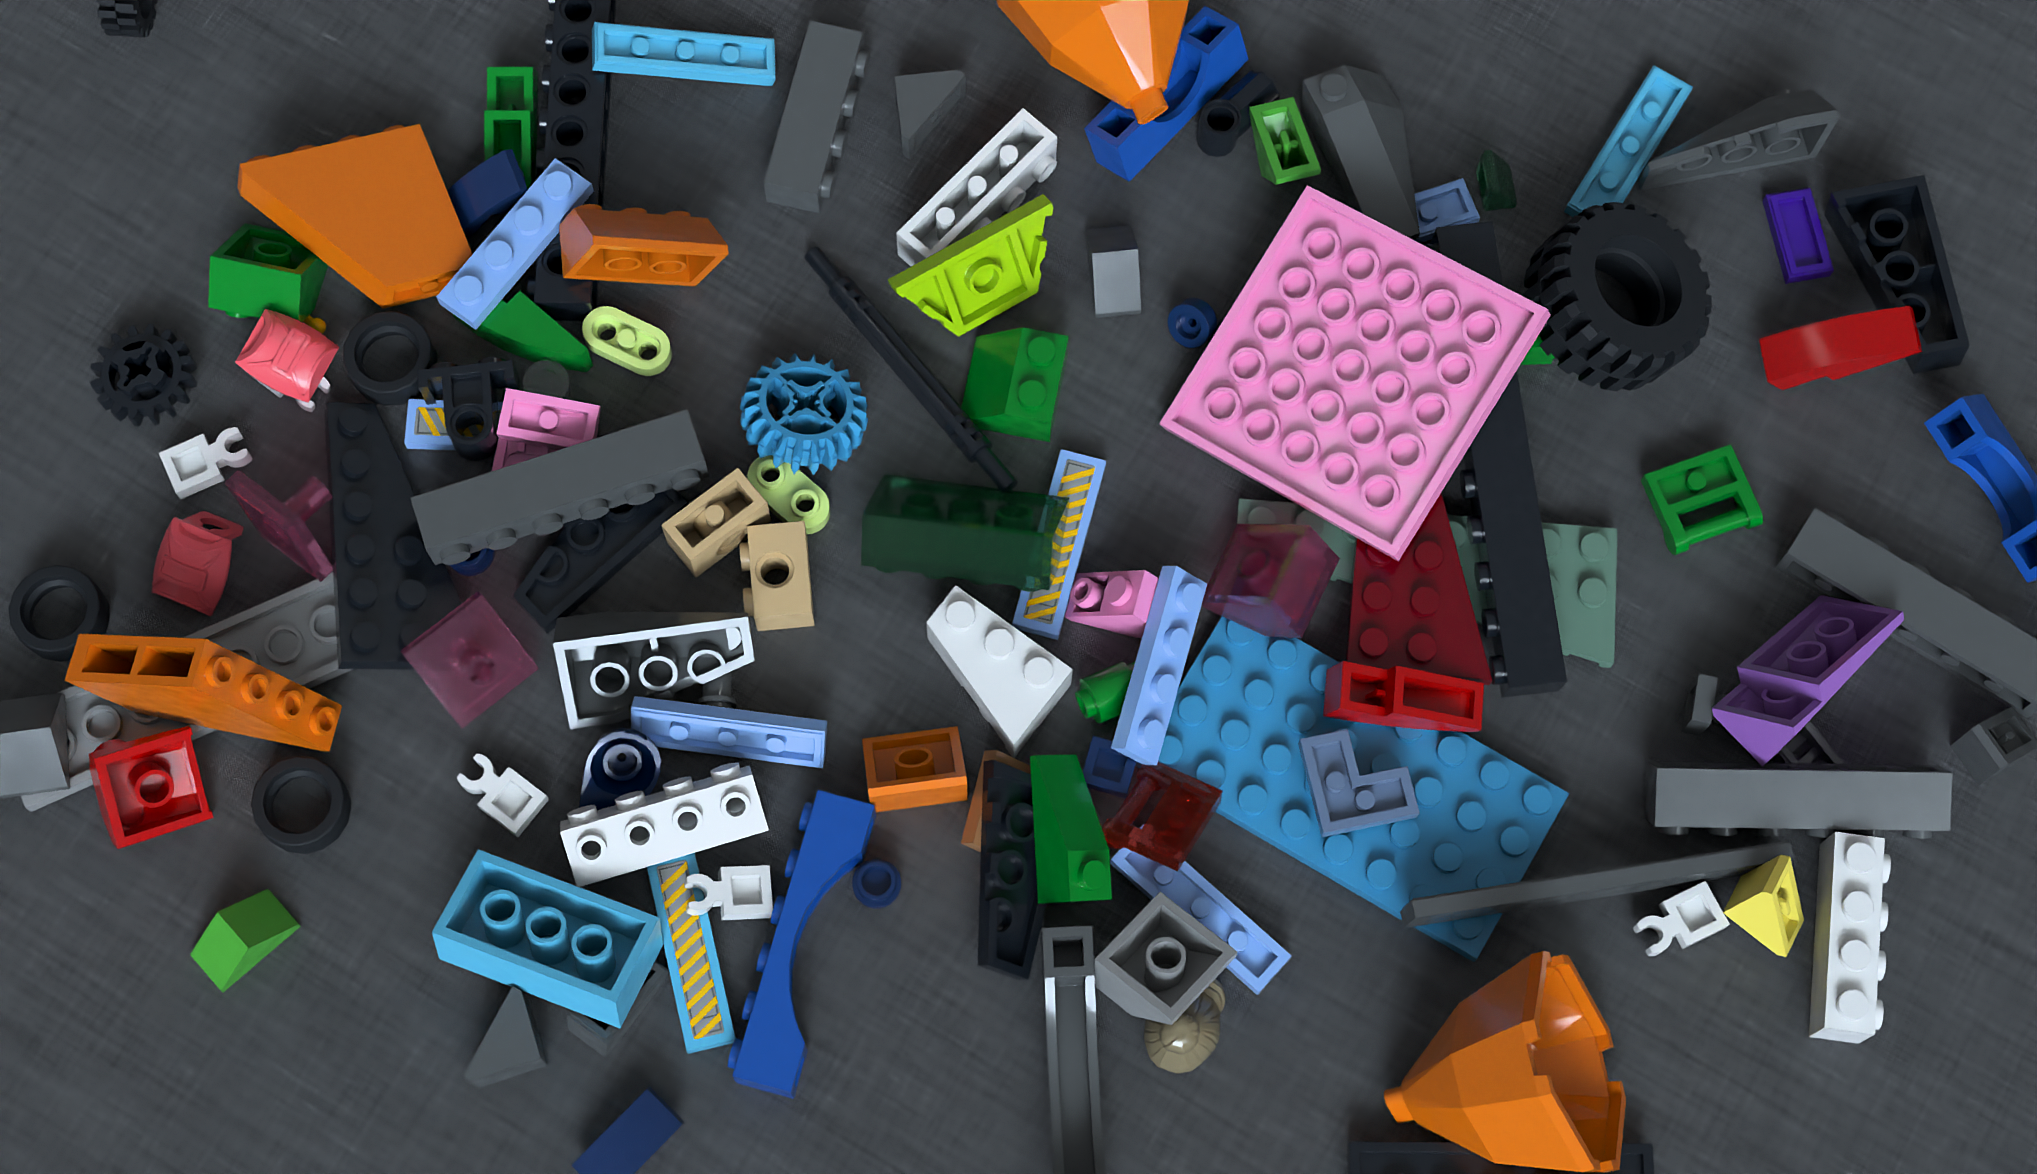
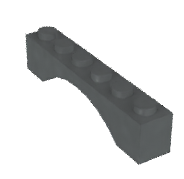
(1072, 1050)

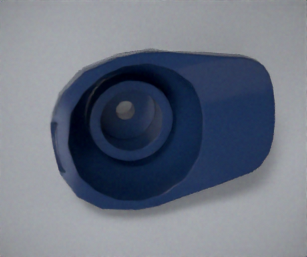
(611, 777)

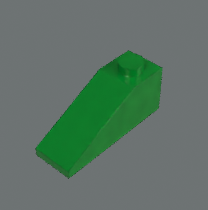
(1067, 834)

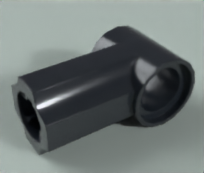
(1233, 113)

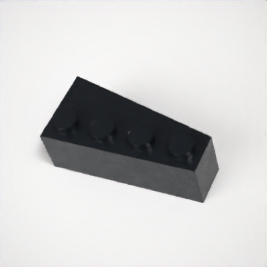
(1902, 262)

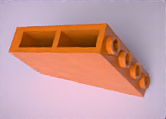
(366, 210)
(202, 687)

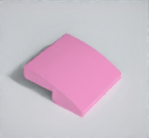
(540, 425)

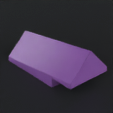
(1801, 671)

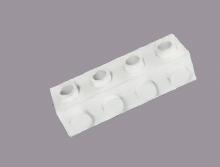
(982, 189)
(663, 824)
(1848, 938)

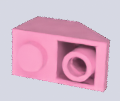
(1113, 600)

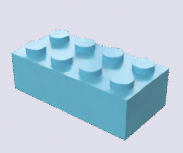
(548, 938)

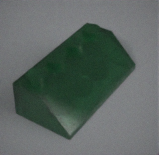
(964, 532)

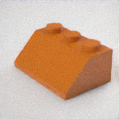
(639, 246)

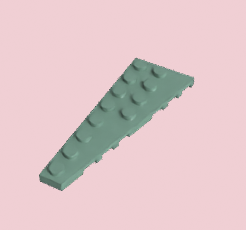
(1578, 557)

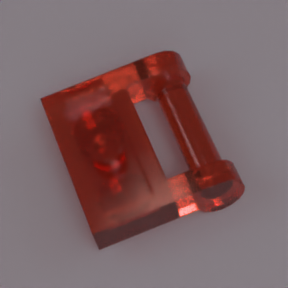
(1174, 821)

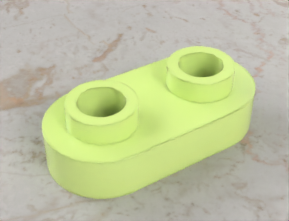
(629, 342)
(788, 491)

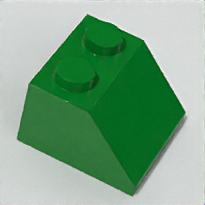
(264, 271)
(1016, 382)

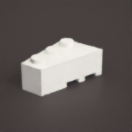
(998, 666)

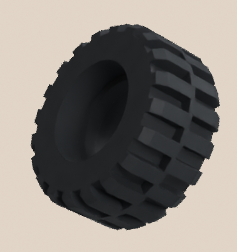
(1653, 268)

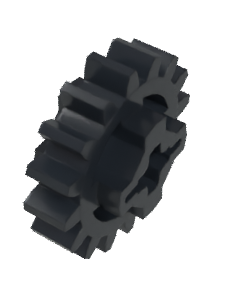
(141, 394)

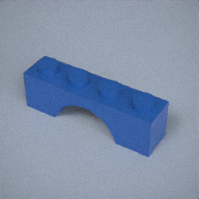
(1205, 60)
(1983, 448)

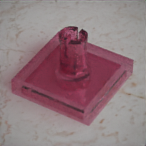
(284, 522)
(469, 659)

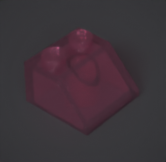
(1271, 578)

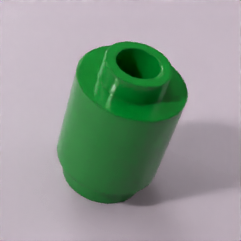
(1104, 692)

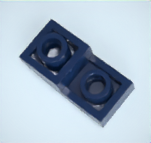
(487, 190)
(631, 1137)

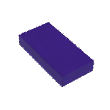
(1797, 235)

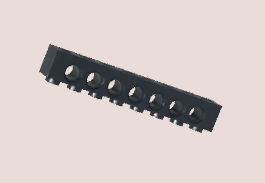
(558, 296)

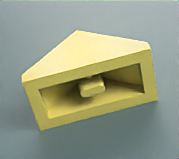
(1768, 905)

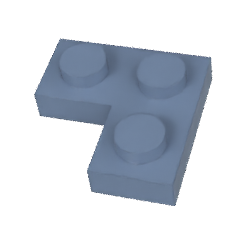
(1346, 799)

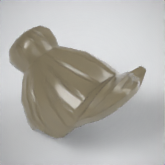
(1191, 1037)

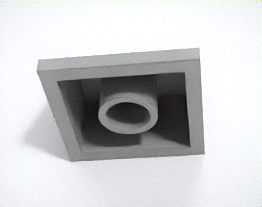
(1161, 962)

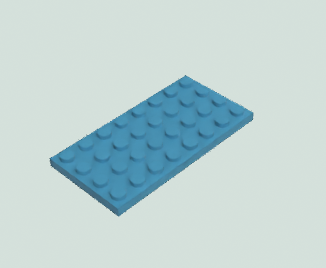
(1241, 732)

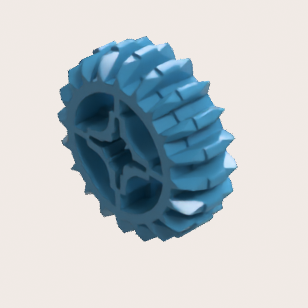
(805, 429)

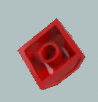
(148, 786)

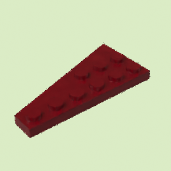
(1415, 608)

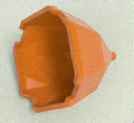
(1107, 44)
(1521, 1074)

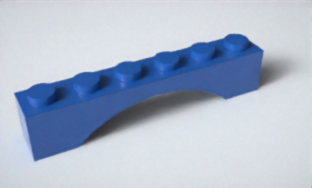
(832, 846)

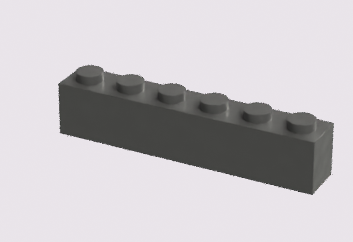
(560, 488)
(1938, 618)
(1798, 797)

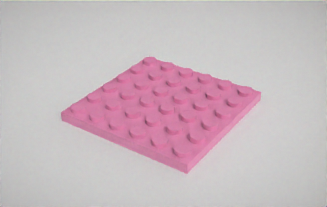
(1354, 371)

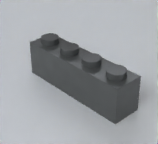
(815, 117)

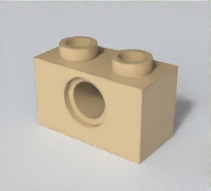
(716, 522)
(783, 548)

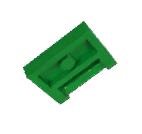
(1696, 485)

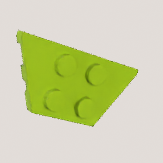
(981, 271)

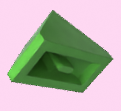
(1282, 142)
(242, 937)

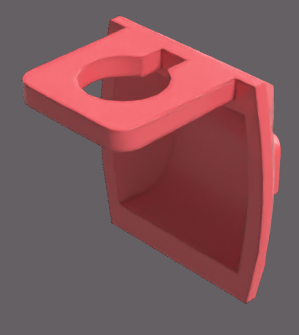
(287, 355)
(195, 561)

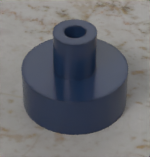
(1192, 322)

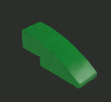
(512, 116)
(531, 334)

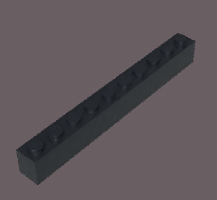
(1507, 516)

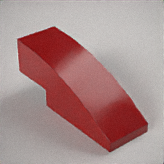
(1839, 346)
(1403, 698)

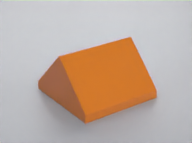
(915, 769)

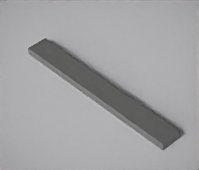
(1589, 884)

